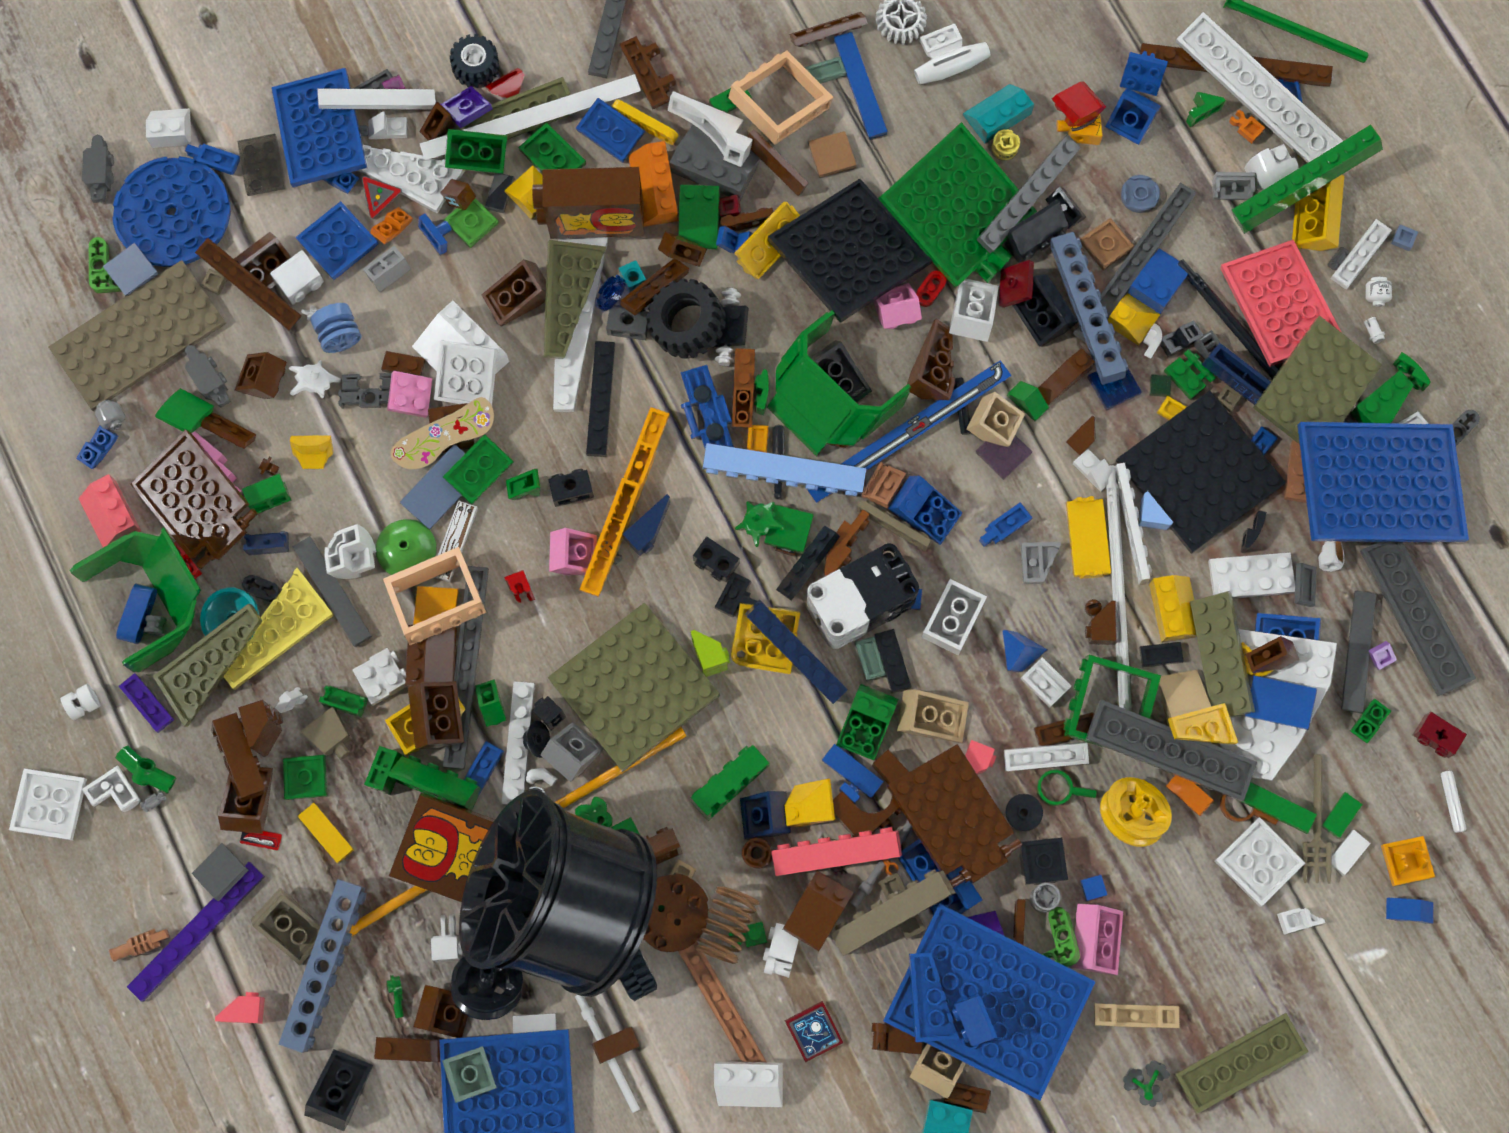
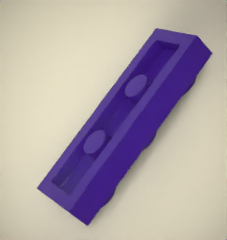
(146, 703)

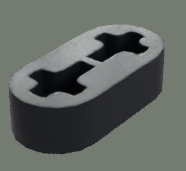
(260, 593)

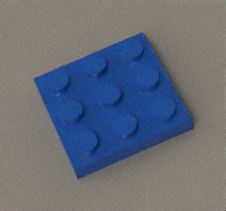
(337, 240)

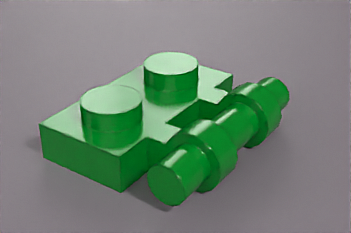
(1185, 378)

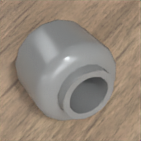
(109, 415)

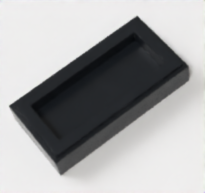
(1161, 654)

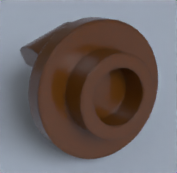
(269, 467)

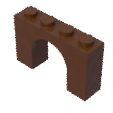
(856, 820)

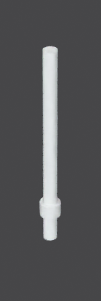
(588, 1014)

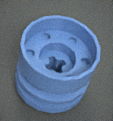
(335, 327)

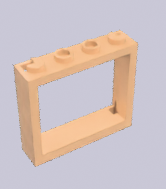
(765, 124)
(423, 572)

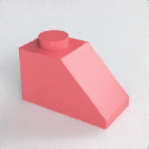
(980, 756)
(243, 1010)

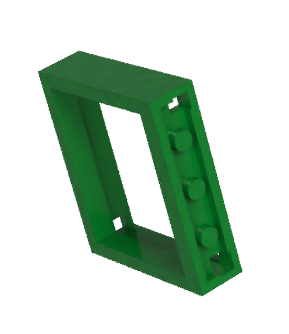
(1081, 686)

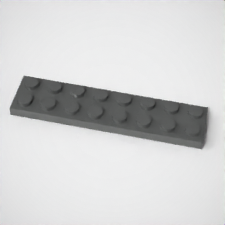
(1418, 616)
(1156, 746)

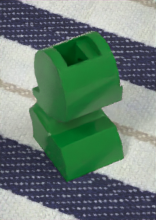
(993, 264)

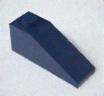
(645, 530)

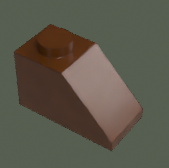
(681, 249)
(1103, 626)
(1272, 655)

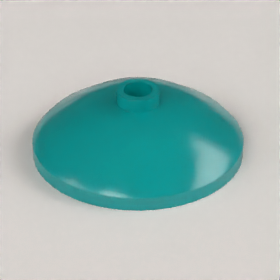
(222, 606)

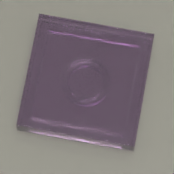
(1002, 458)

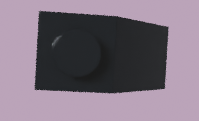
(549, 712)

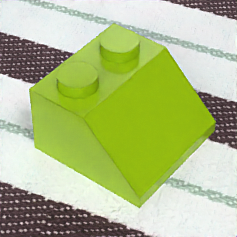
(710, 654)

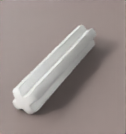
(1453, 801)

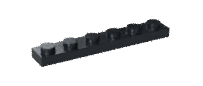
(600, 399)

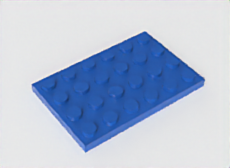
(317, 140)

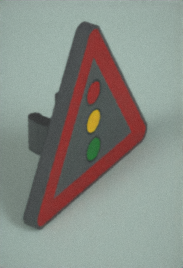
(378, 195)

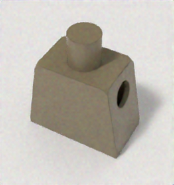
(329, 734)

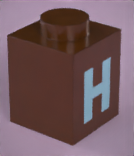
(458, 194)

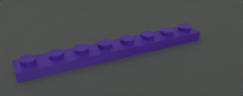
(193, 935)

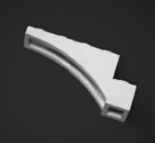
(716, 124)

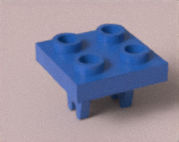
(1143, 73)

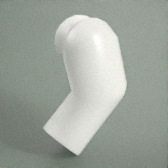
(541, 774)

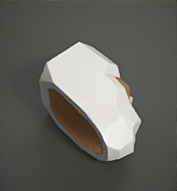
(1331, 556)

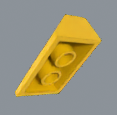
(1172, 607)

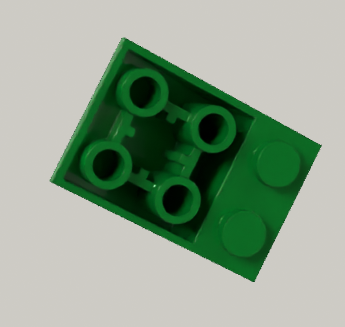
(867, 722)

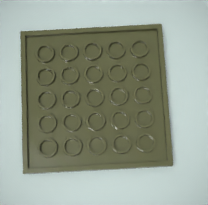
(633, 687)

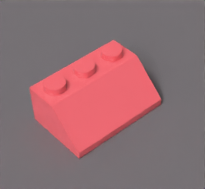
(108, 510)

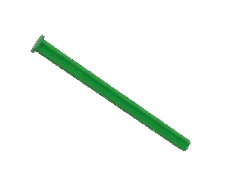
(1297, 29)

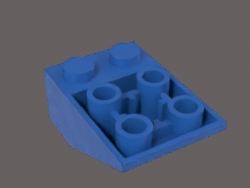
(925, 509)

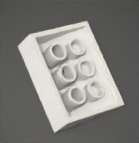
(454, 326)

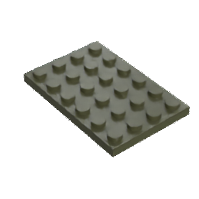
(1317, 380)

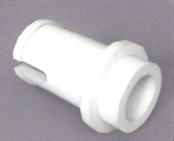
(1374, 330)

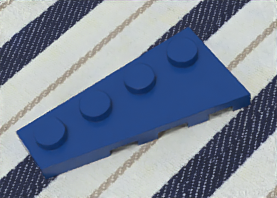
(930, 1009)

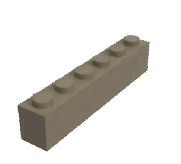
(893, 912)

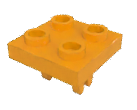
(1407, 861)

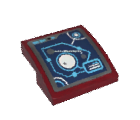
(813, 1031)

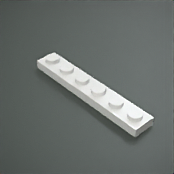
(1134, 531)
(516, 752)

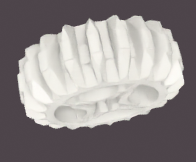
(891, 24)

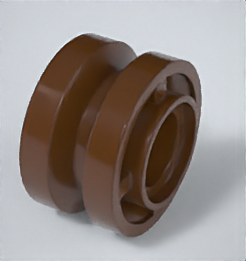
(747, 853)

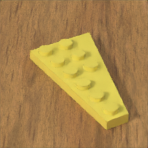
(284, 623)

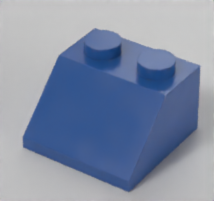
(1132, 116)
(974, 1020)

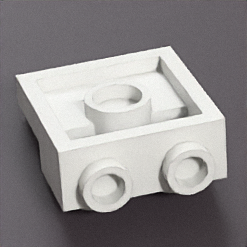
(381, 676)

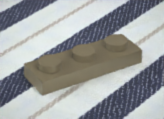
(912, 926)

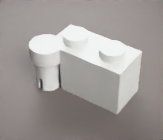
(781, 952)

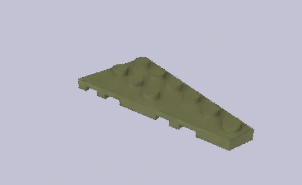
(568, 284)

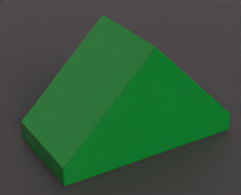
(1029, 400)

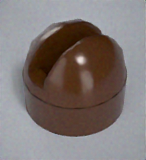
(1094, 611)

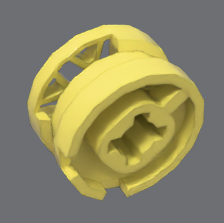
(1005, 144)

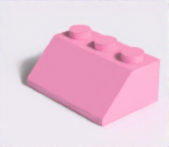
(1098, 938)

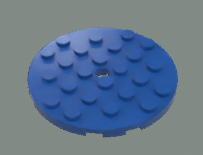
(165, 184)

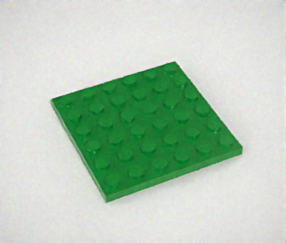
(951, 201)

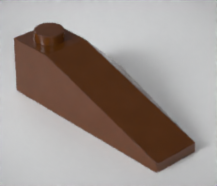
(932, 370)

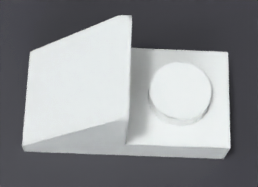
(387, 128)
(1093, 469)

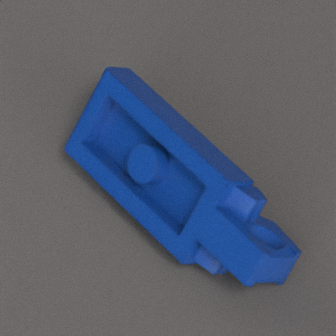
(214, 158)
(1006, 525)

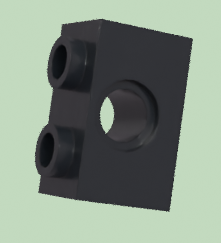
(563, 496)

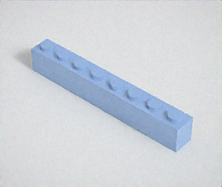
(783, 468)

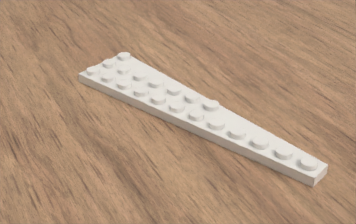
(569, 370)

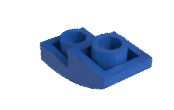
(343, 182)
(95, 450)

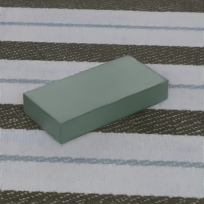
(827, 70)
(870, 658)

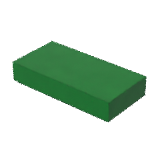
(1341, 815)

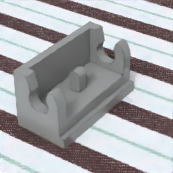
(1233, 185)
(387, 269)

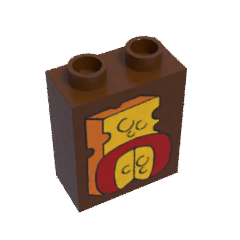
(590, 202)
(440, 846)

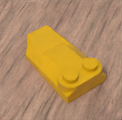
(402, 729)

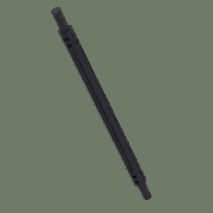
(1228, 318)

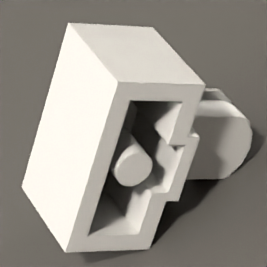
(446, 947)

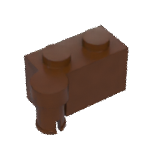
(893, 1040)

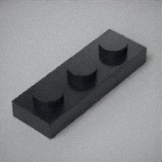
(892, 661)

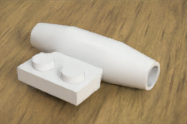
(948, 55)

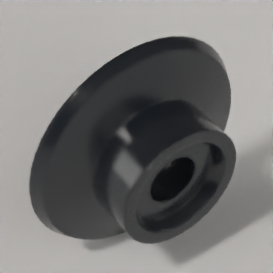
(536, 738)
(1030, 805)

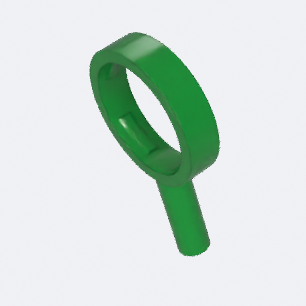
(1072, 790)

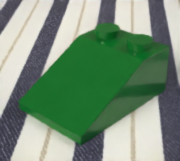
(699, 214)

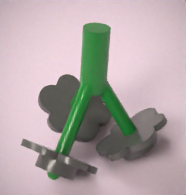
(1148, 1092)

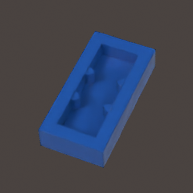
(435, 233)

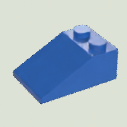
(1158, 281)
(1289, 626)

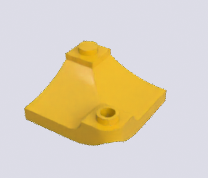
(758, 649)

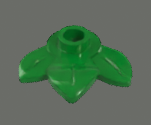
(595, 811)

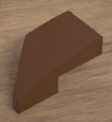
(1083, 437)

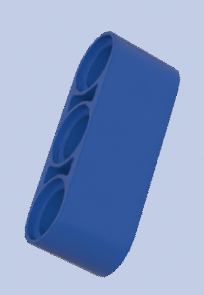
(137, 608)

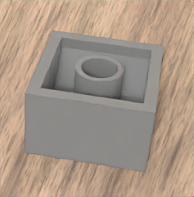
(571, 751)

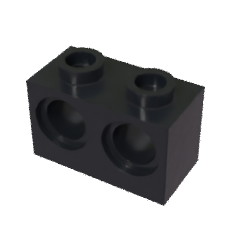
(719, 556)

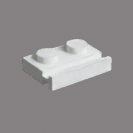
(1045, 682)

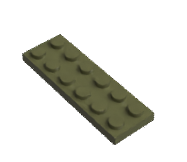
(539, 95)
(1222, 653)
(1241, 1063)

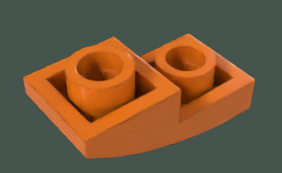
(392, 225)
(1190, 794)

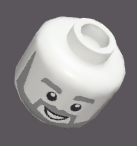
(1378, 291)

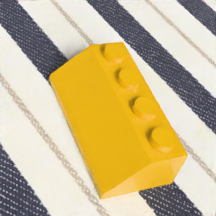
(1319, 217)

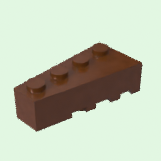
(238, 757)

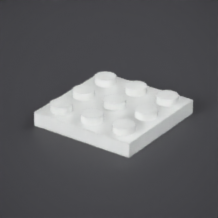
(465, 372)
(48, 804)
(1259, 862)

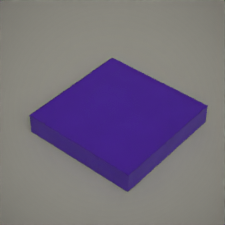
(467, 106)

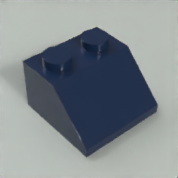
(764, 815)

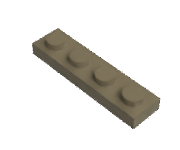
(901, 528)

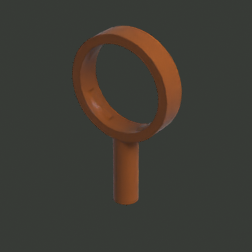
(1257, 813)

